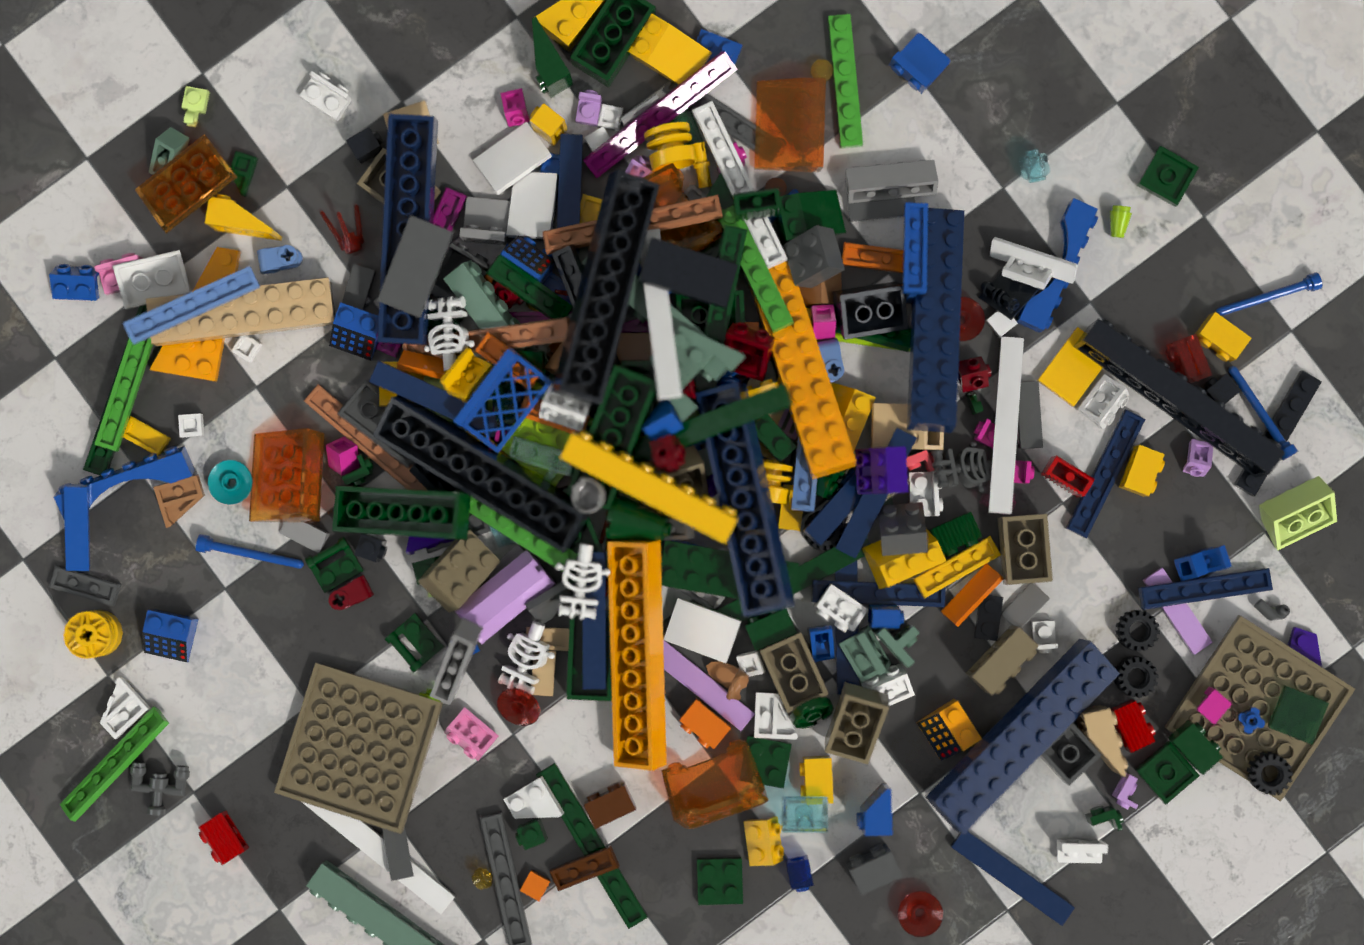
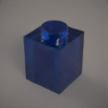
(799, 873)

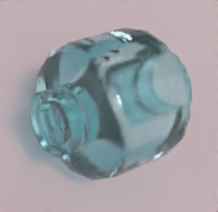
(1034, 166)

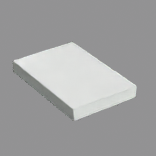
(512, 158)
(532, 205)
(151, 278)
(702, 630)

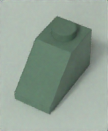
(166, 148)

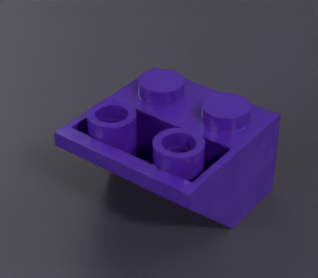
(881, 470)

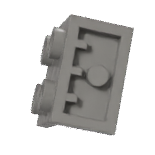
(485, 221)

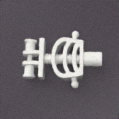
(447, 311)
(581, 578)
(532, 644)

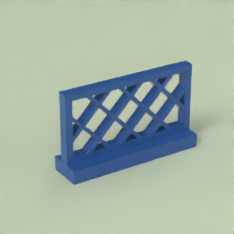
(915, 250)
(485, 391)

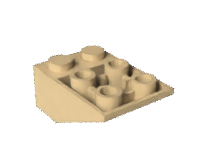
(888, 417)
(1098, 727)

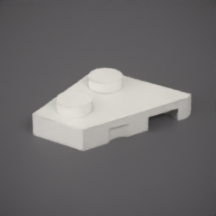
(123, 709)
(772, 718)
(534, 801)

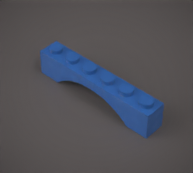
(1075, 226)
(167, 467)

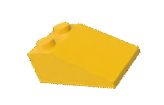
(668, 50)
(229, 217)

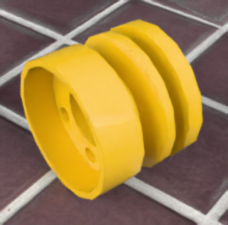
(669, 142)
(774, 476)
(105, 638)

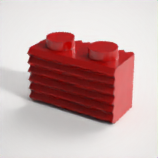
(1067, 476)
(1132, 725)
(223, 838)

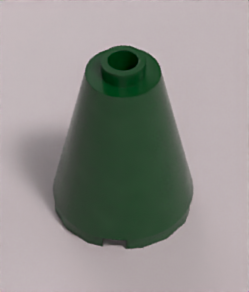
(635, 522)

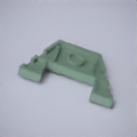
(693, 354)

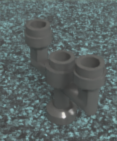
(158, 785)

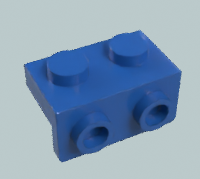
(74, 283)

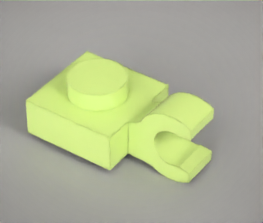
(195, 102)

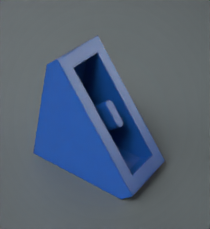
(662, 421)
(821, 642)

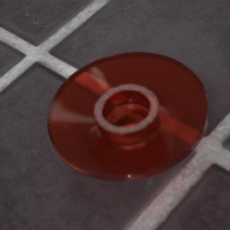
(974, 319)
(518, 707)
(926, 923)

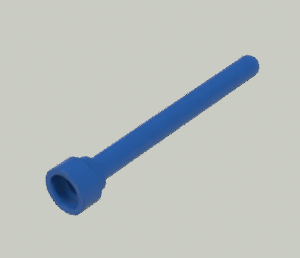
(1311, 282)
(1290, 449)
(205, 543)

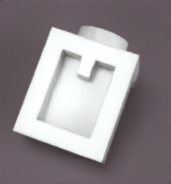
(1044, 635)

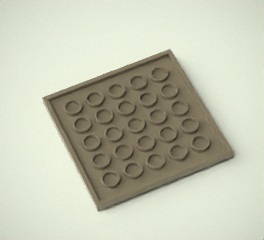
(1251, 672)
(358, 747)

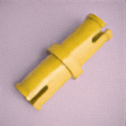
(702, 165)

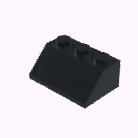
(870, 309)

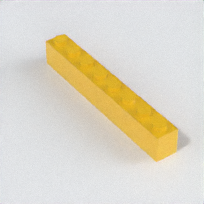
(649, 486)

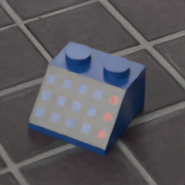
(529, 258)
(355, 331)
(169, 635)
(876, 813)

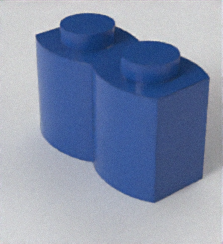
(885, 616)

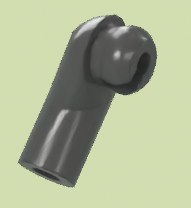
(1274, 612)

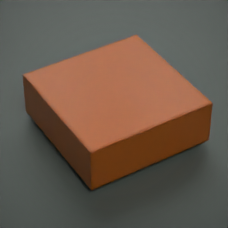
(535, 885)

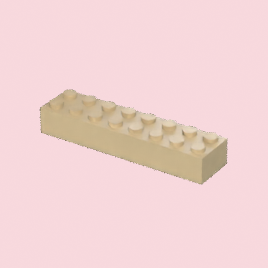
(261, 311)

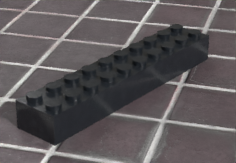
(605, 288)
(1179, 398)
(481, 472)

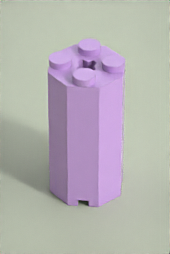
(506, 594)

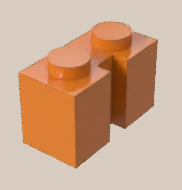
(704, 724)

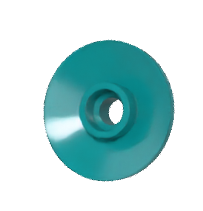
(219, 482)

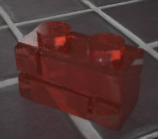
(1189, 358)

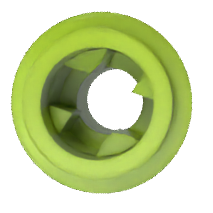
(1119, 220)

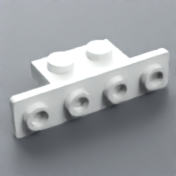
(1031, 265)

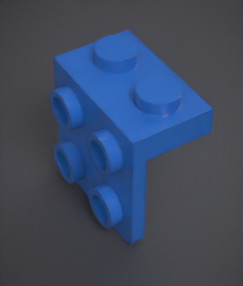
(919, 63)

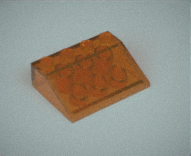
(790, 124)
(186, 183)
(287, 476)

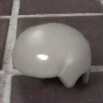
(588, 495)

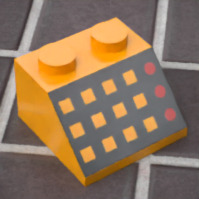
(949, 730)

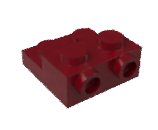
(754, 345)

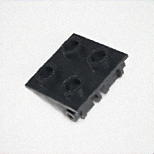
(1007, 295)

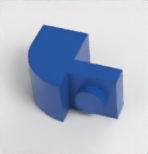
(1202, 562)

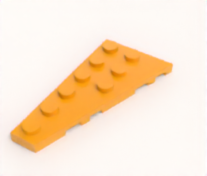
(200, 358)

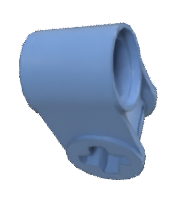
(275, 259)
(832, 358)

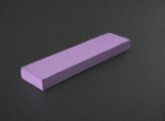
(1181, 617)

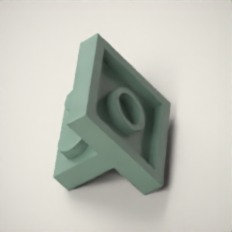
(895, 644)
(865, 654)

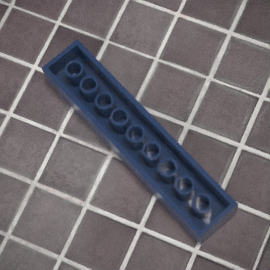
(407, 192)
(937, 328)
(744, 487)
(1022, 735)

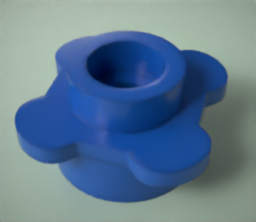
(1247, 715)

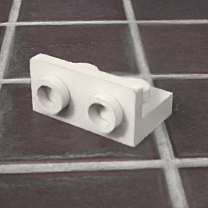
(325, 96)
(1104, 401)
(564, 410)
(924, 489)
(840, 608)
(893, 682)
(1080, 851)

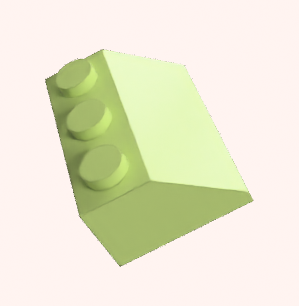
(1299, 512)

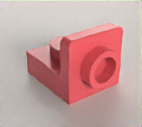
(914, 460)

